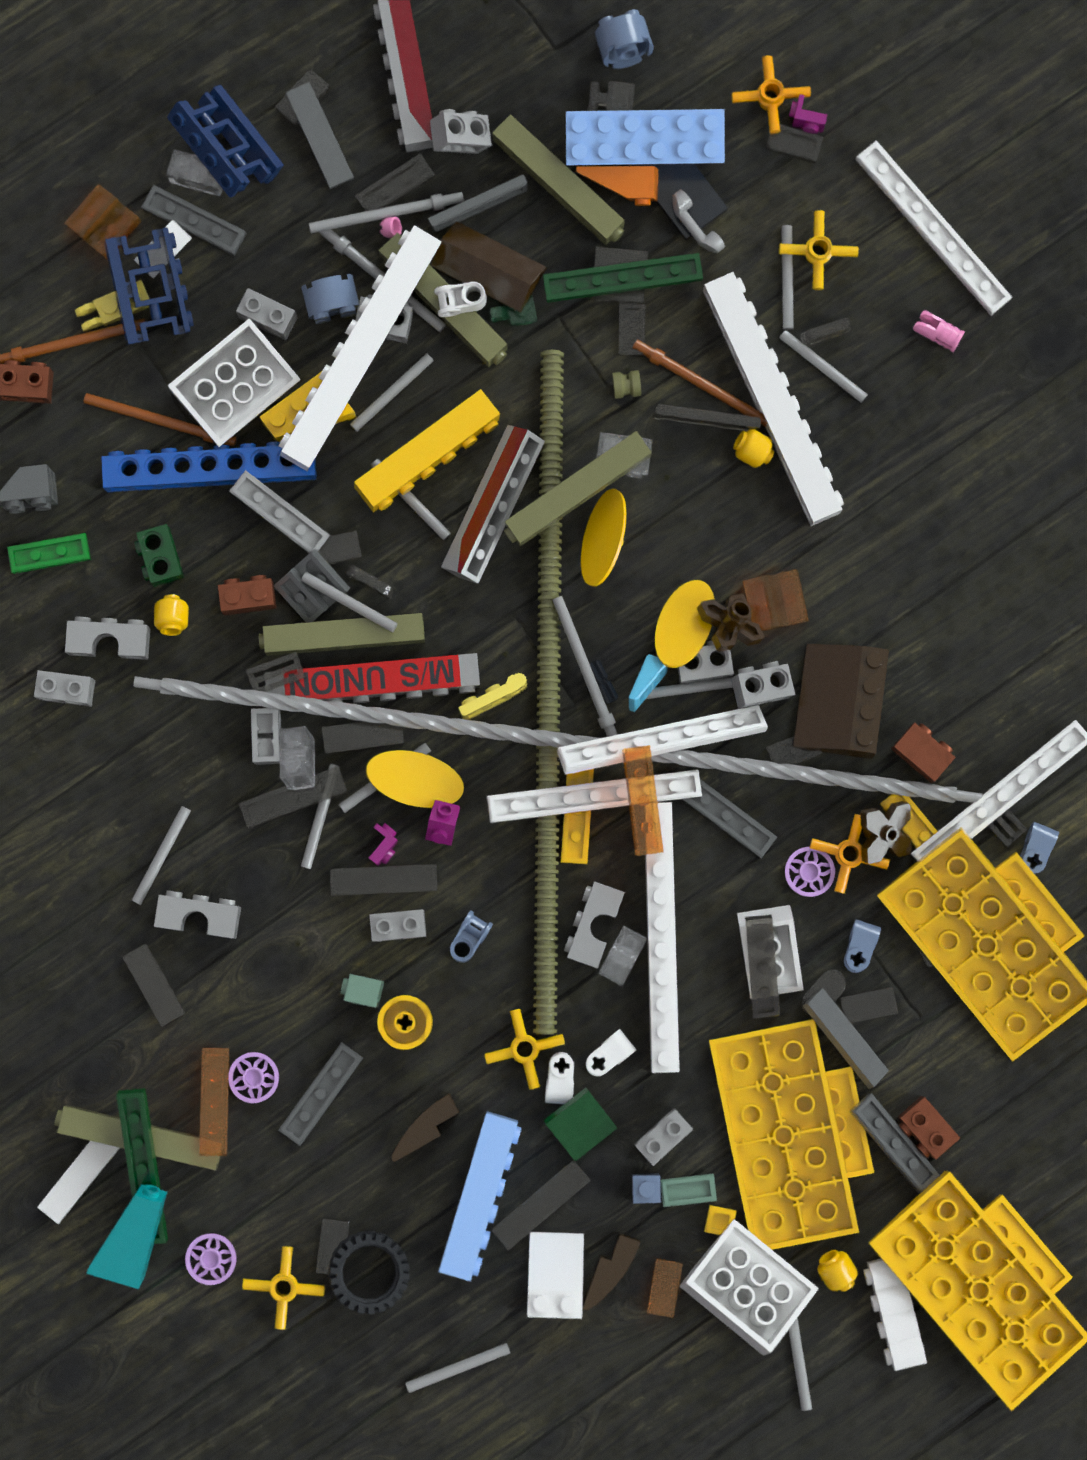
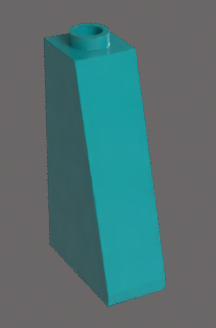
(130, 1243)

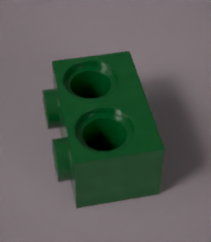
(164, 554)

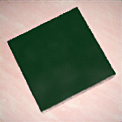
(580, 1124)

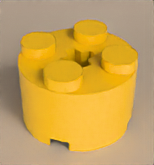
(395, 1010)

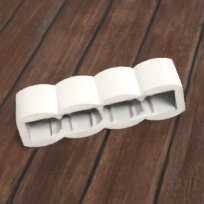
(897, 1317)

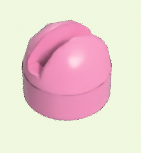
(390, 227)

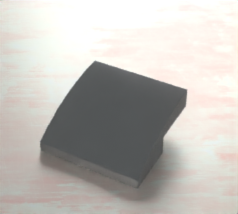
(303, 598)

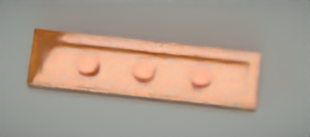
(642, 800)
(214, 1102)

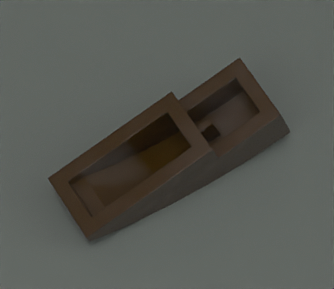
(425, 1127)
(611, 1270)

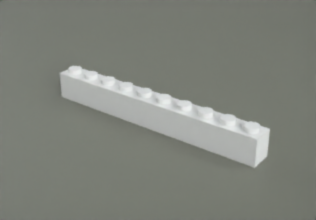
(360, 347)
(772, 398)
(662, 950)

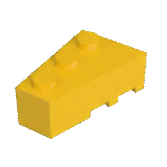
(280, 417)

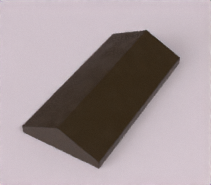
(500, 270)

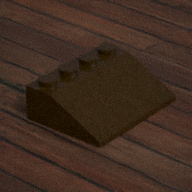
(841, 699)

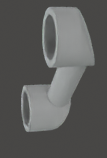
(710, 242)

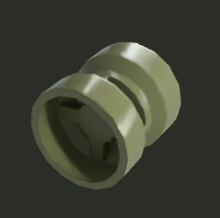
(626, 384)

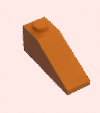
(631, 182)

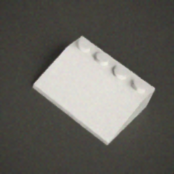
(233, 382)
(749, 1287)

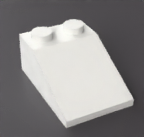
(786, 950)
(555, 1275)

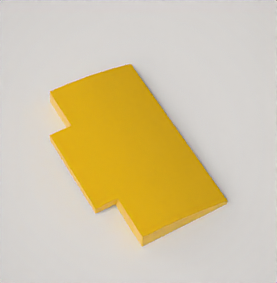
(992, 939)
(791, 1133)
(984, 1285)

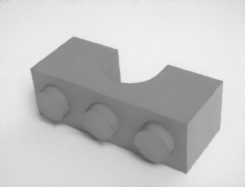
(84, 636)
(600, 901)
(221, 916)

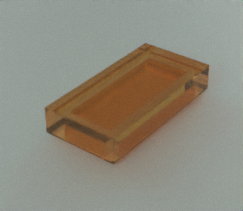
(664, 1287)

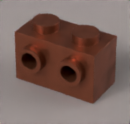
(26, 382)
(247, 596)
(924, 752)
(928, 1128)

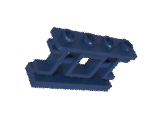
(236, 130)
(127, 290)

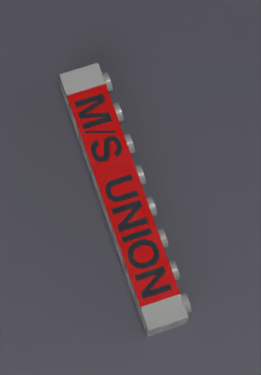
(385, 679)

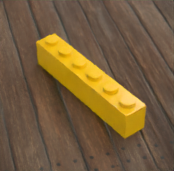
(427, 451)

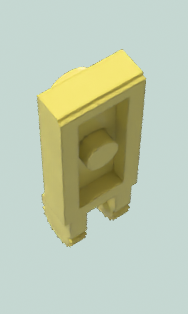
(108, 308)
(494, 696)

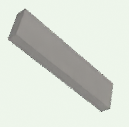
(279, 512)

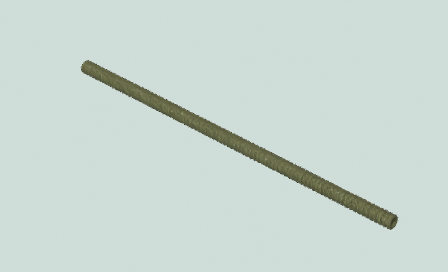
(548, 696)

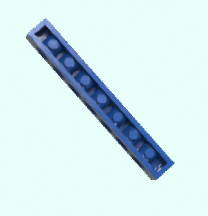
(195, 476)

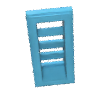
(648, 678)

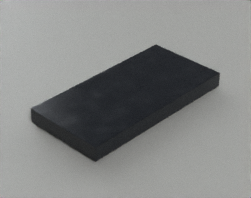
(687, 177)

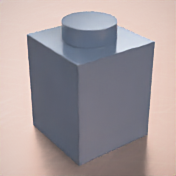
(646, 1188)

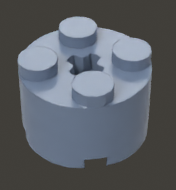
(623, 39)
(331, 297)

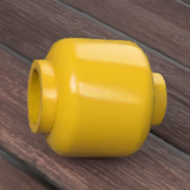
(753, 448)
(171, 615)
(837, 1270)

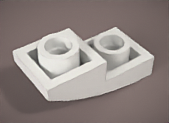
(159, 256)

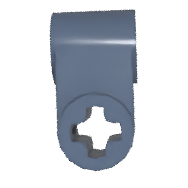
(1039, 843)
(470, 936)
(861, 941)

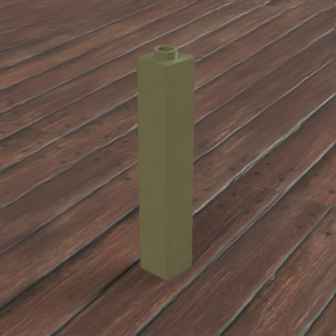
(559, 180)
(467, 325)
(577, 489)
(340, 635)
(108, 1131)

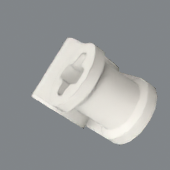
(458, 298)
(613, 1051)
(559, 1084)

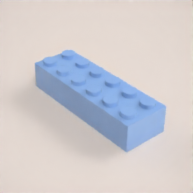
(645, 137)
(478, 1196)

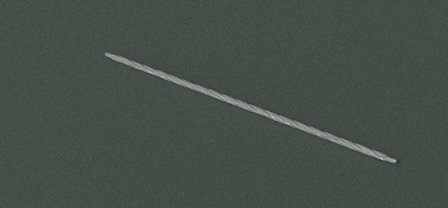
(549, 738)

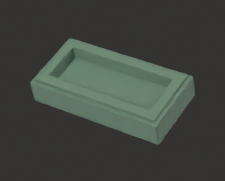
(688, 1190)

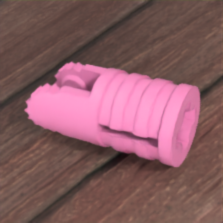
(938, 331)

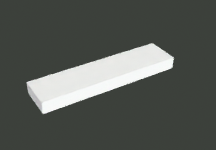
(76, 1180)

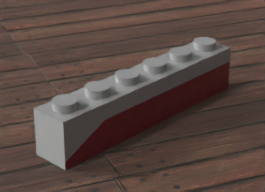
(407, 73)
(492, 503)

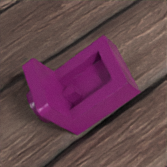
(807, 120)
(442, 822)
(384, 851)

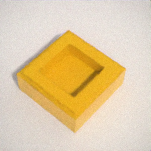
(718, 1219)

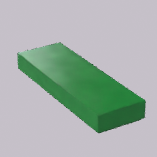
(48, 553)

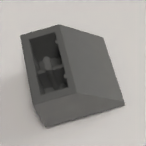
(29, 489)

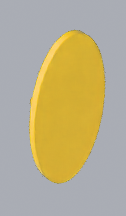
(603, 537)
(680, 628)
(414, 778)

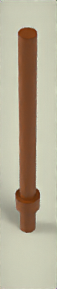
(19, 354)
(658, 357)
(152, 418)

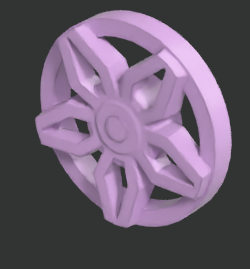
(809, 872)
(253, 1077)
(211, 1259)

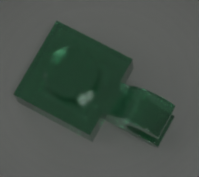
(527, 315)

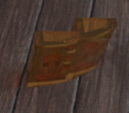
(102, 218)
(776, 600)

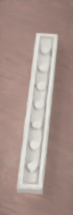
(933, 228)
(663, 738)
(1012, 787)
(586, 797)

